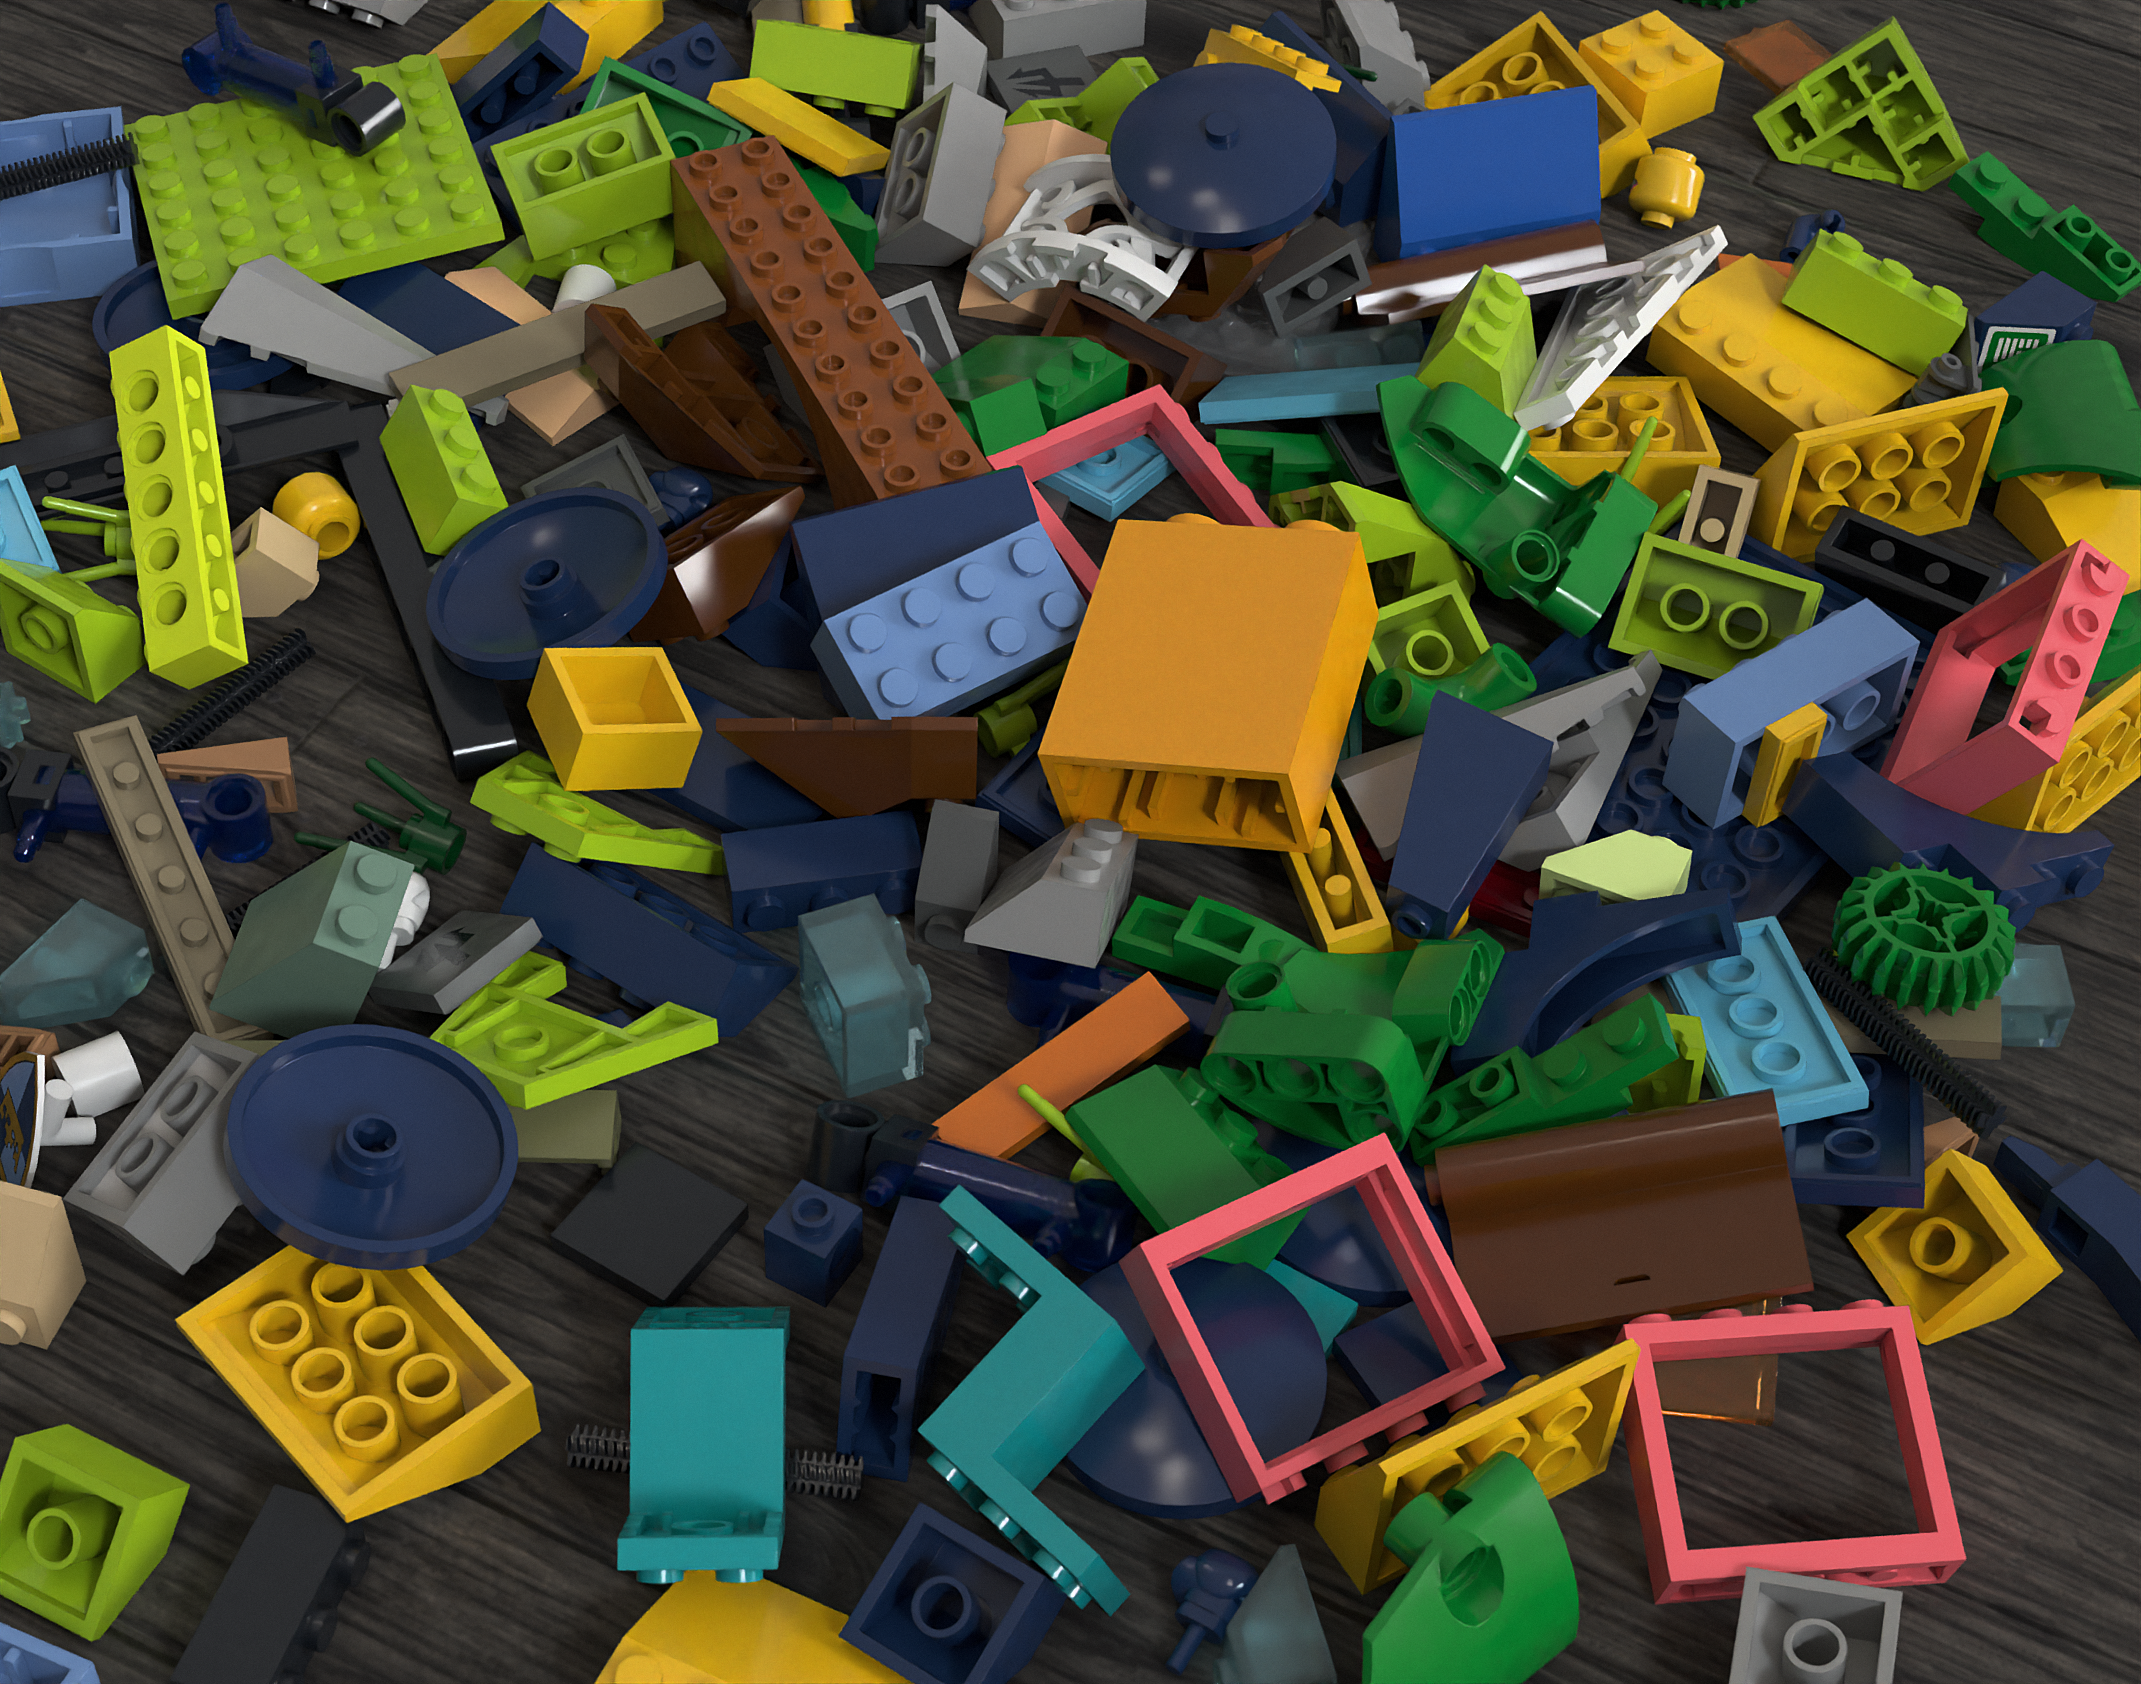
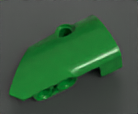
(2066, 413)
(1507, 510)
(1348, 1039)
(1484, 1585)

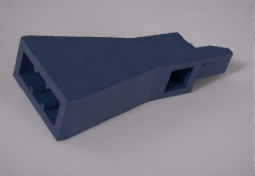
(2086, 1217)

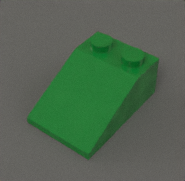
(684, 119)
(1067, 372)

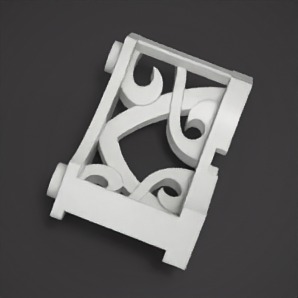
(1041, 251)

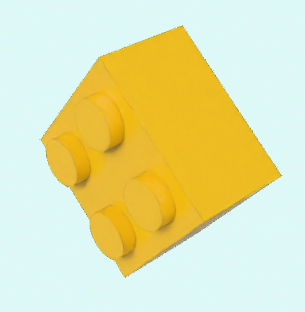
(1655, 71)
(613, 718)

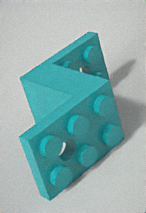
(1030, 1402)
(706, 1443)

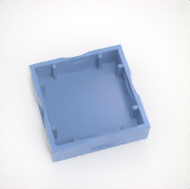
(72, 235)

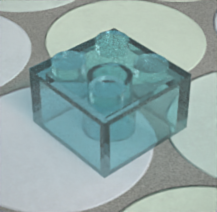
(863, 994)

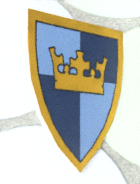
(34, 1117)

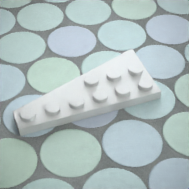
(1602, 326)

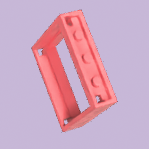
(1114, 425)
(2066, 617)
(1421, 1263)
(1720, 1573)

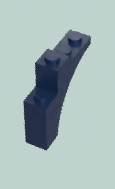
(1874, 822)
(1587, 959)

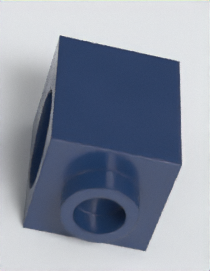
(813, 1243)

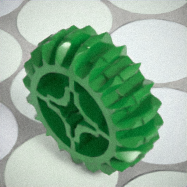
(1923, 938)

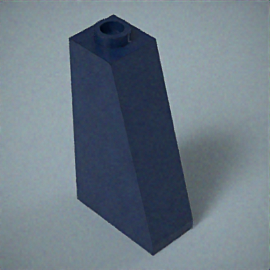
(1462, 809)
(898, 1341)

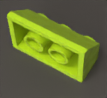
(837, 65)
(588, 176)
(1874, 302)
(1484, 341)
(440, 467)
(1708, 608)

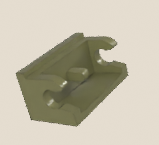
(571, 1129)

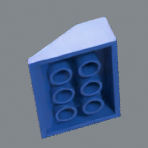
(1488, 171)

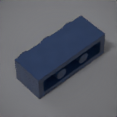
(520, 72)
(814, 865)

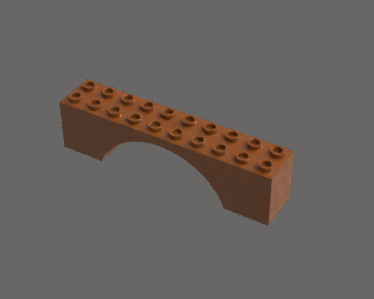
(785, 266)

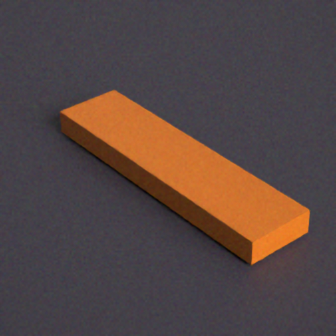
(1068, 1069)

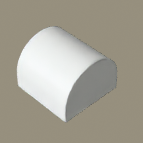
(581, 285)
(100, 1075)

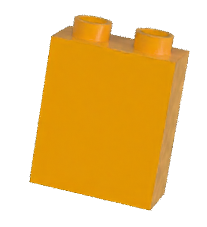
(1213, 682)

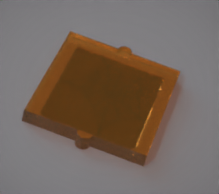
(1777, 54)

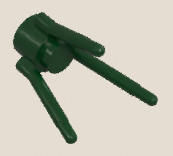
(427, 839)

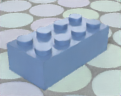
(954, 631)
(1846, 665)

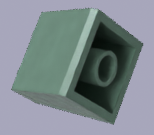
(314, 943)

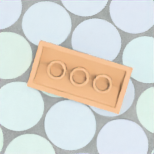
(1025, 151)
(553, 405)

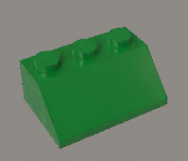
(1182, 1155)

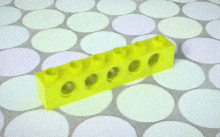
(177, 509)

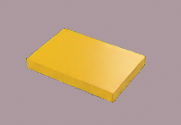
(798, 126)

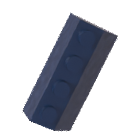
(1359, 126)
(646, 939)

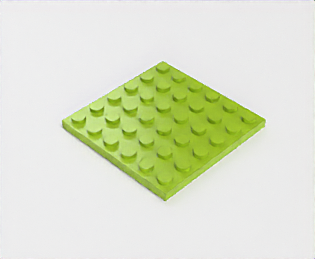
(251, 184)

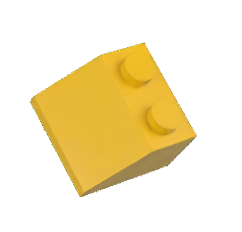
(1960, 1256)

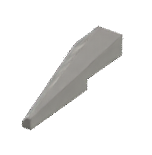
(952, 55)
(308, 324)
(1382, 778)
(1579, 778)

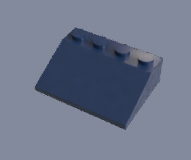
(891, 540)

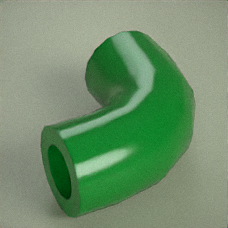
(1403, 700)

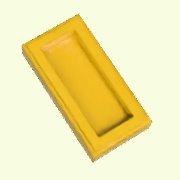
(1779, 760)

